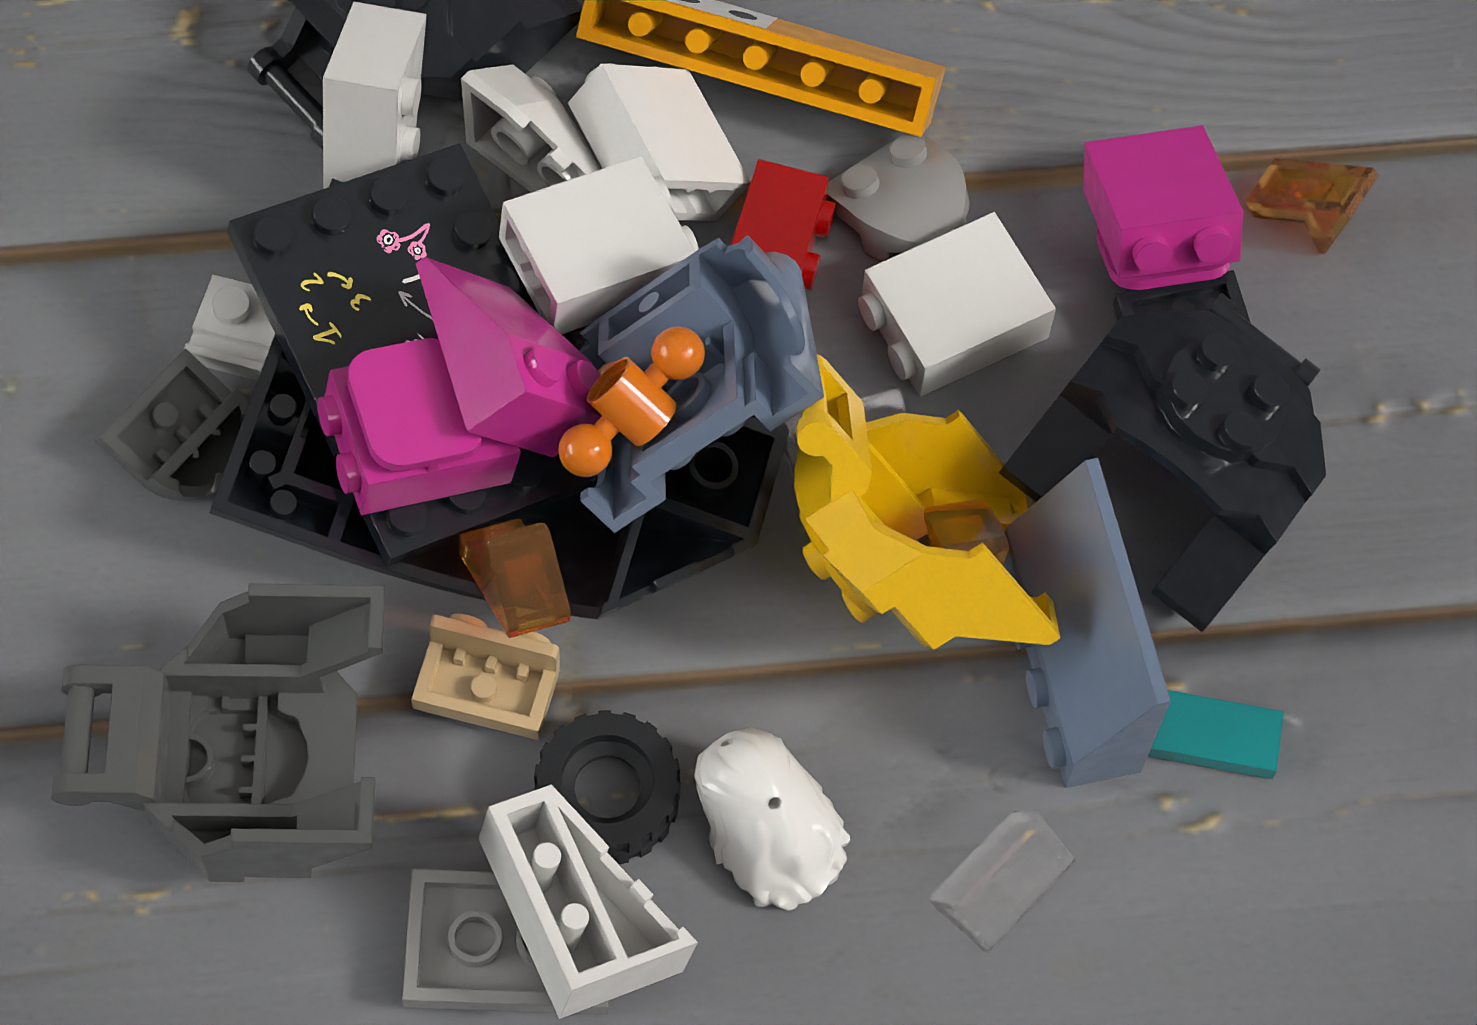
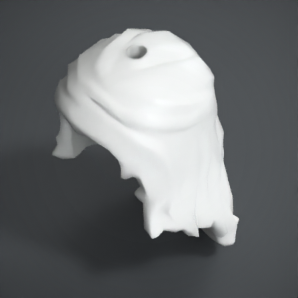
(769, 819)

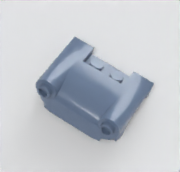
(755, 363)

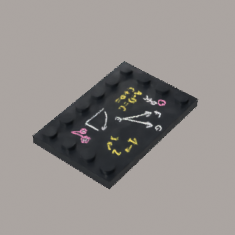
(345, 281)

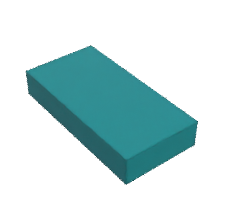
(1220, 735)

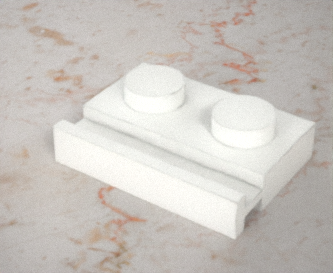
(231, 329)

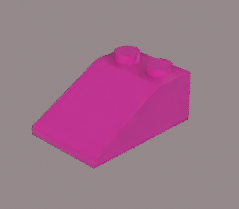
(506, 361)

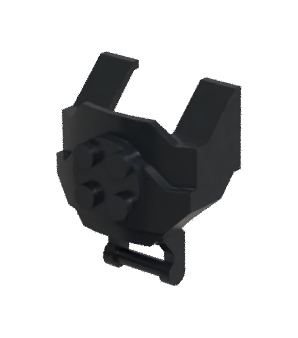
(456, 40)
(1214, 410)

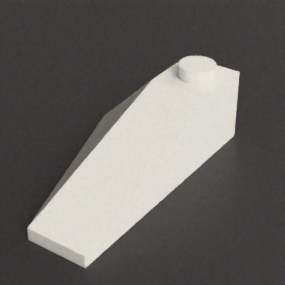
(523, 128)

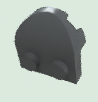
(178, 431)

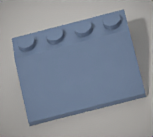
(1103, 674)

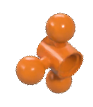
(631, 401)

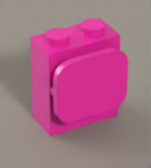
(1162, 208)
(405, 430)

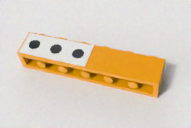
(771, 57)

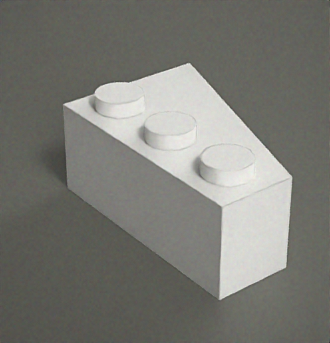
(372, 92)
(575, 906)

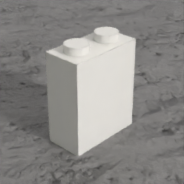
(670, 125)
(593, 241)
(955, 304)

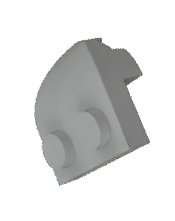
(901, 195)

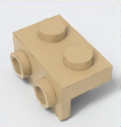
(486, 676)

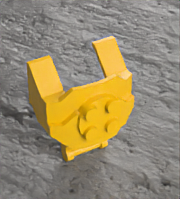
(864, 510)

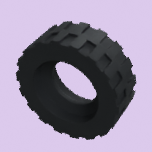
(638, 746)

